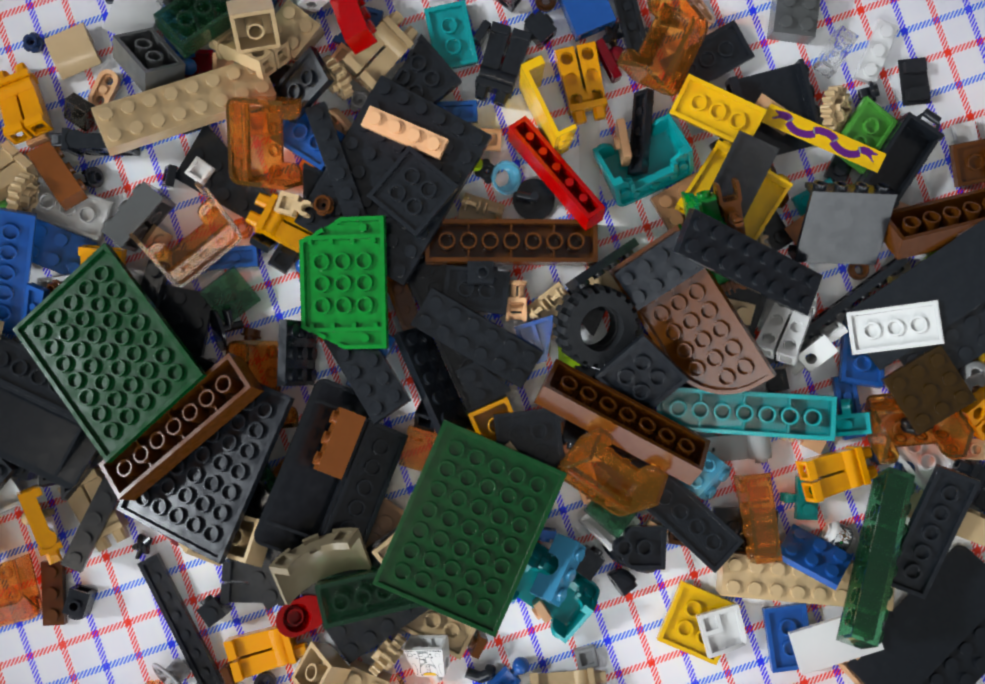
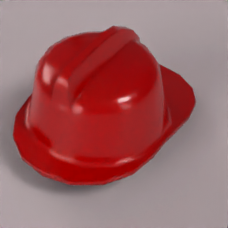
(299, 616)

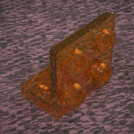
(417, 447)

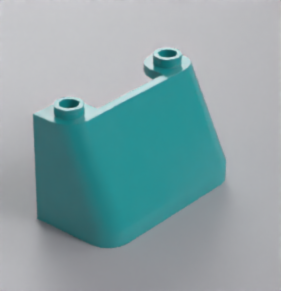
(668, 163)
(580, 597)

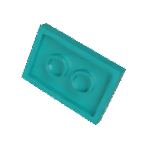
(452, 34)

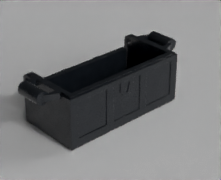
(905, 152)

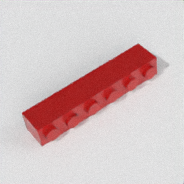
(556, 173)

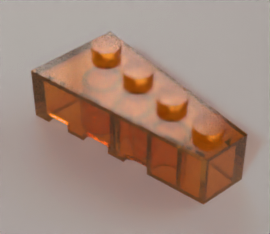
(758, 517)

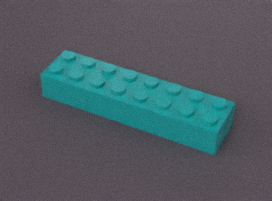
(753, 413)

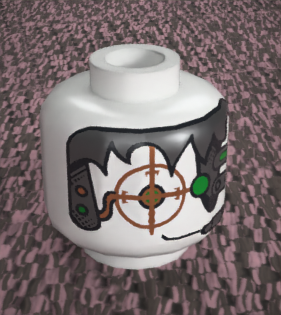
(838, 535)

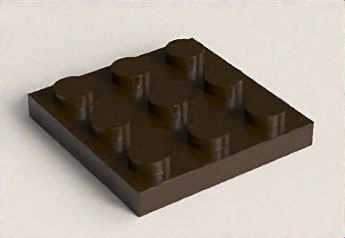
(928, 389)

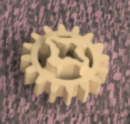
(341, 78)
(835, 108)
(23, 192)
(387, 654)

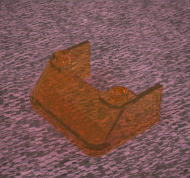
(199, 248)

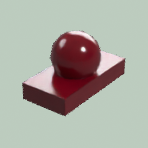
(609, 59)

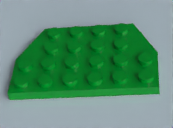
(346, 283)

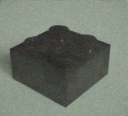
(79, 112)

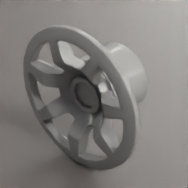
(175, 672)

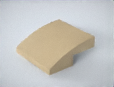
(73, 51)

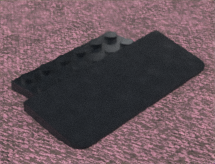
(958, 282)
(36, 424)
(315, 502)
(935, 636)

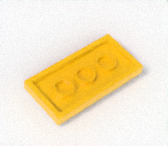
(716, 110)

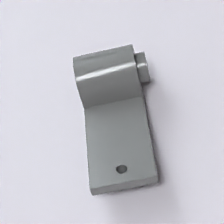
(741, 447)

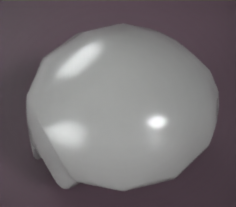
(973, 374)

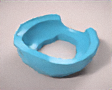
(514, 177)

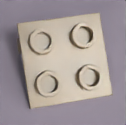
(479, 208)
(546, 303)

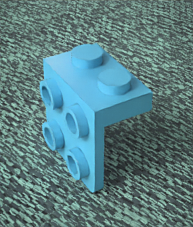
(713, 474)

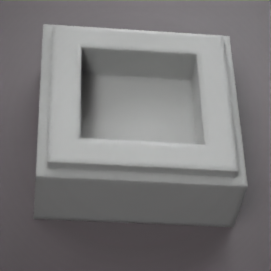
(586, 657)

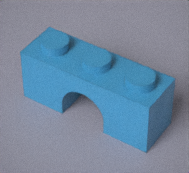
(554, 587)

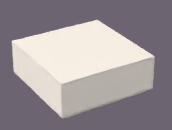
(964, 132)
(200, 170)
(834, 331)

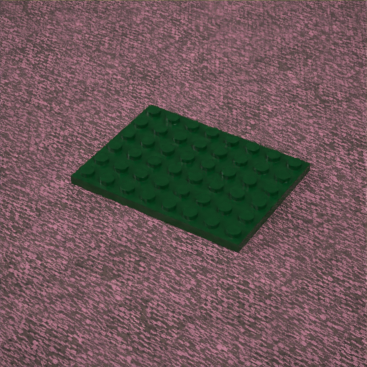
(108, 352)
(469, 528)

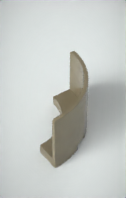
(318, 559)

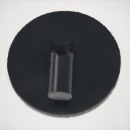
(533, 199)
(219, 329)

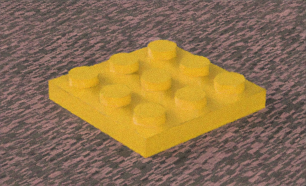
(680, 623)

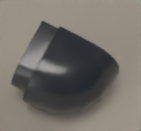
(622, 580)

